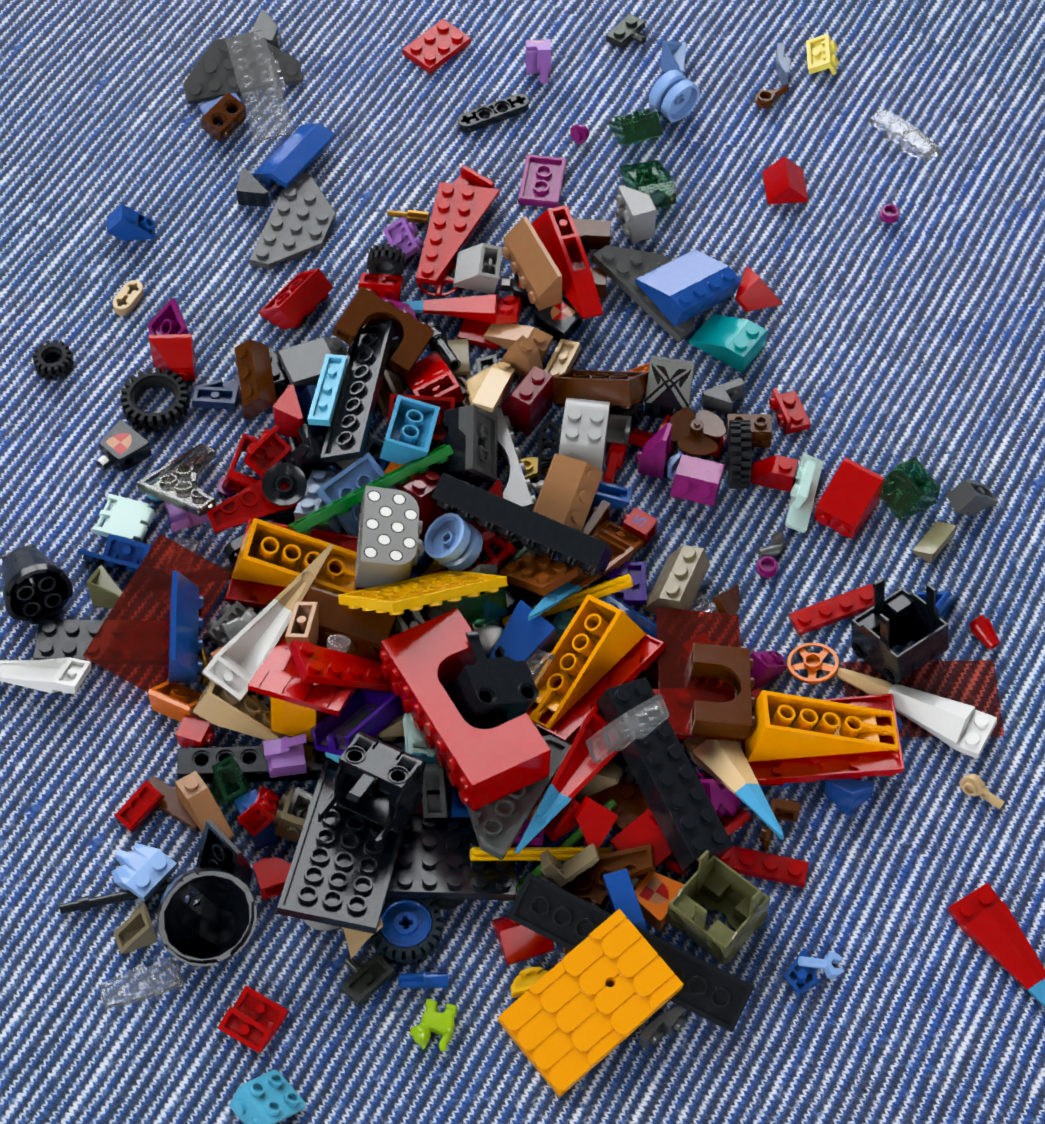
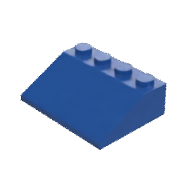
(689, 285)
(184, 630)

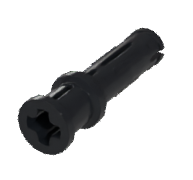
(439, 343)

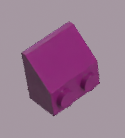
(697, 480)

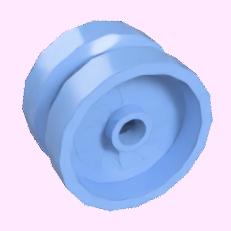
(674, 95)
(453, 542)

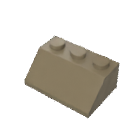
(679, 579)

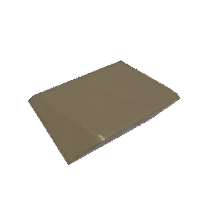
(934, 541)

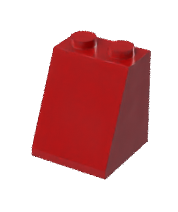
(849, 498)

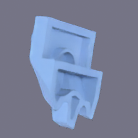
(142, 870)

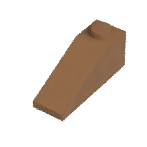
(507, 334)
(200, 803)

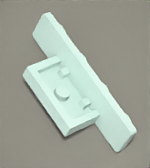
(803, 493)

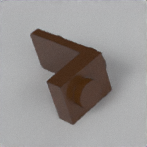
(783, 809)

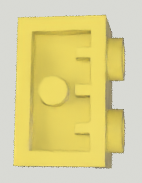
(822, 54)

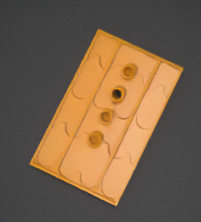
(573, 1016)

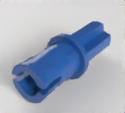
(423, 980)

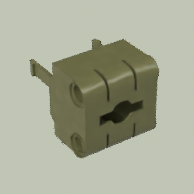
(723, 891)

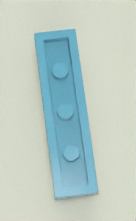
(327, 390)

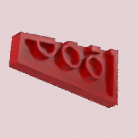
(244, 506)

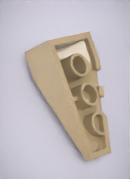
(490, 386)
(227, 712)

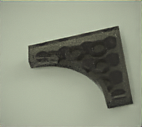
(178, 481)

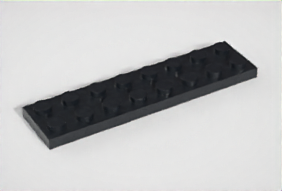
(359, 393)

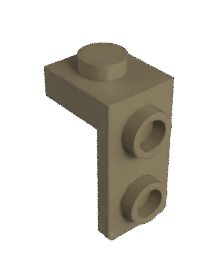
(288, 825)
(570, 869)

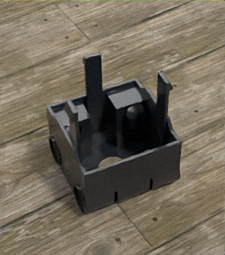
(897, 622)
(493, 688)
(377, 784)

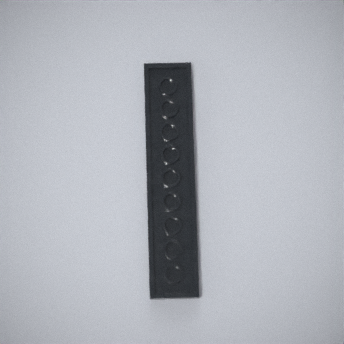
(571, 919)

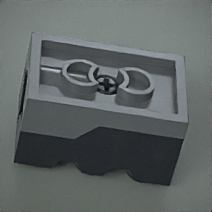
(474, 444)

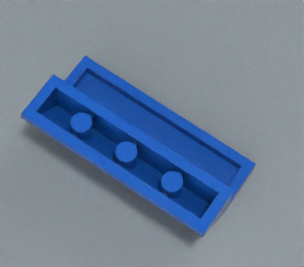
(294, 155)

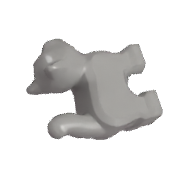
(228, 631)

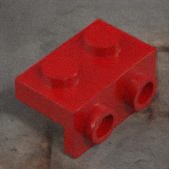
(267, 451)

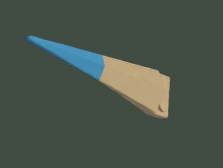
(730, 767)

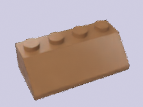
(533, 265)
(568, 491)

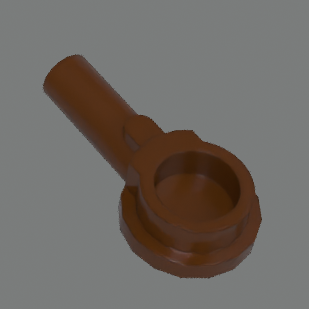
(766, 98)

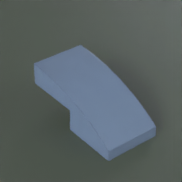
(782, 64)

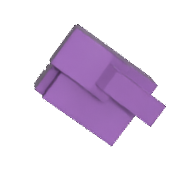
(538, 58)
(181, 518)
(285, 756)

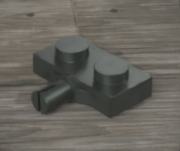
(627, 31)
(366, 978)

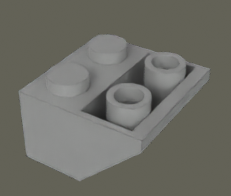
(635, 213)
(478, 268)

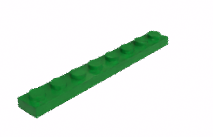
(343, 505)

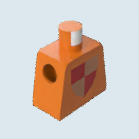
(654, 896)

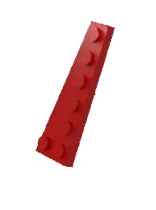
(337, 668)

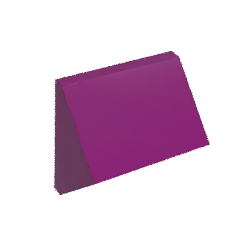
(168, 321)

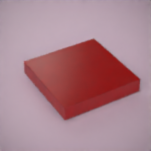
(474, 332)

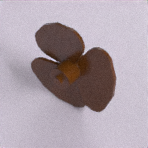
(691, 429)

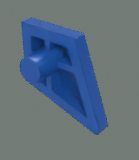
(800, 977)

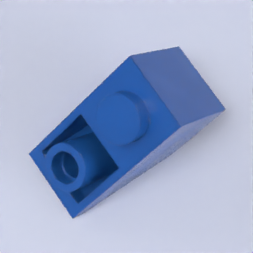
(130, 224)

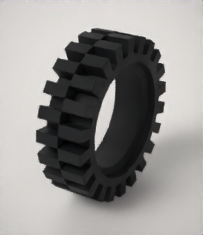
(151, 380)
(739, 454)

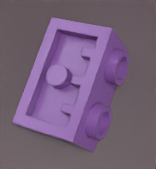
(404, 236)

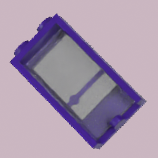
(365, 712)

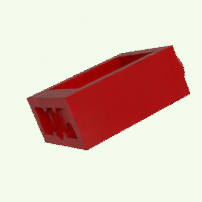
(233, 479)

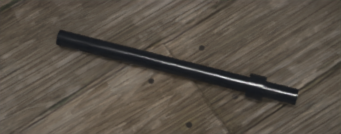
(85, 903)

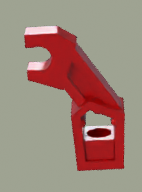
(614, 461)

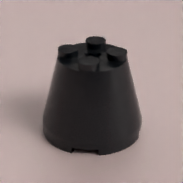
(33, 585)

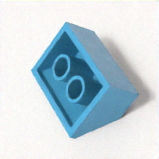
(409, 430)

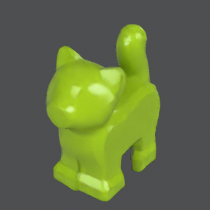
(437, 1023)

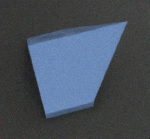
(673, 56)

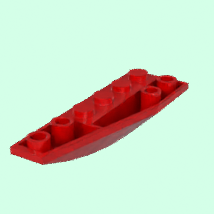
(565, 247)

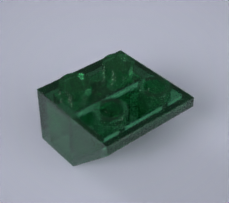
(636, 127)
(909, 489)

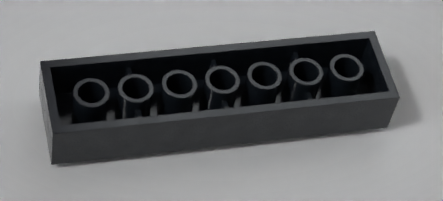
(522, 524)
(668, 781)

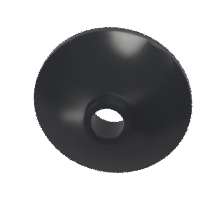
(284, 474)

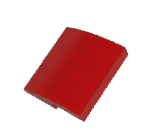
(253, 1019)

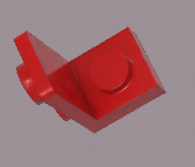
(260, 812)

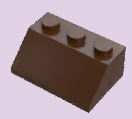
(254, 378)

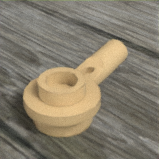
(974, 786)

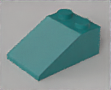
(730, 340)

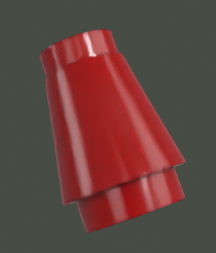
(984, 631)

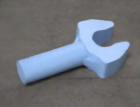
(825, 964)

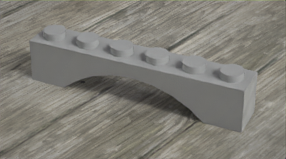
(517, 486)

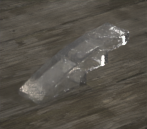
(906, 135)
(627, 727)

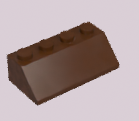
(616, 387)
(363, 628)

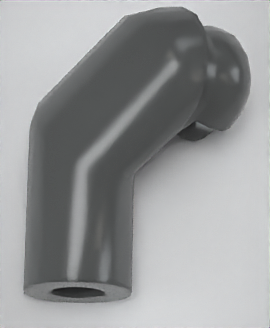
(775, 547)

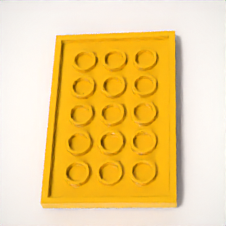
(421, 591)

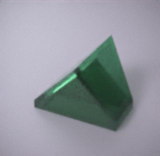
(228, 781)

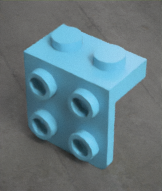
(266, 1100)

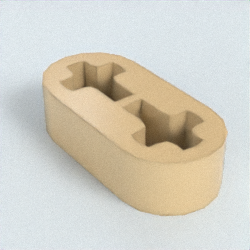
(125, 296)

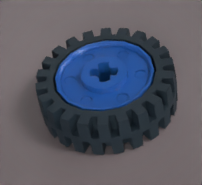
(412, 943)

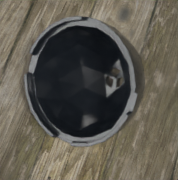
(212, 927)

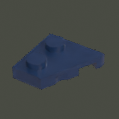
(217, 394)

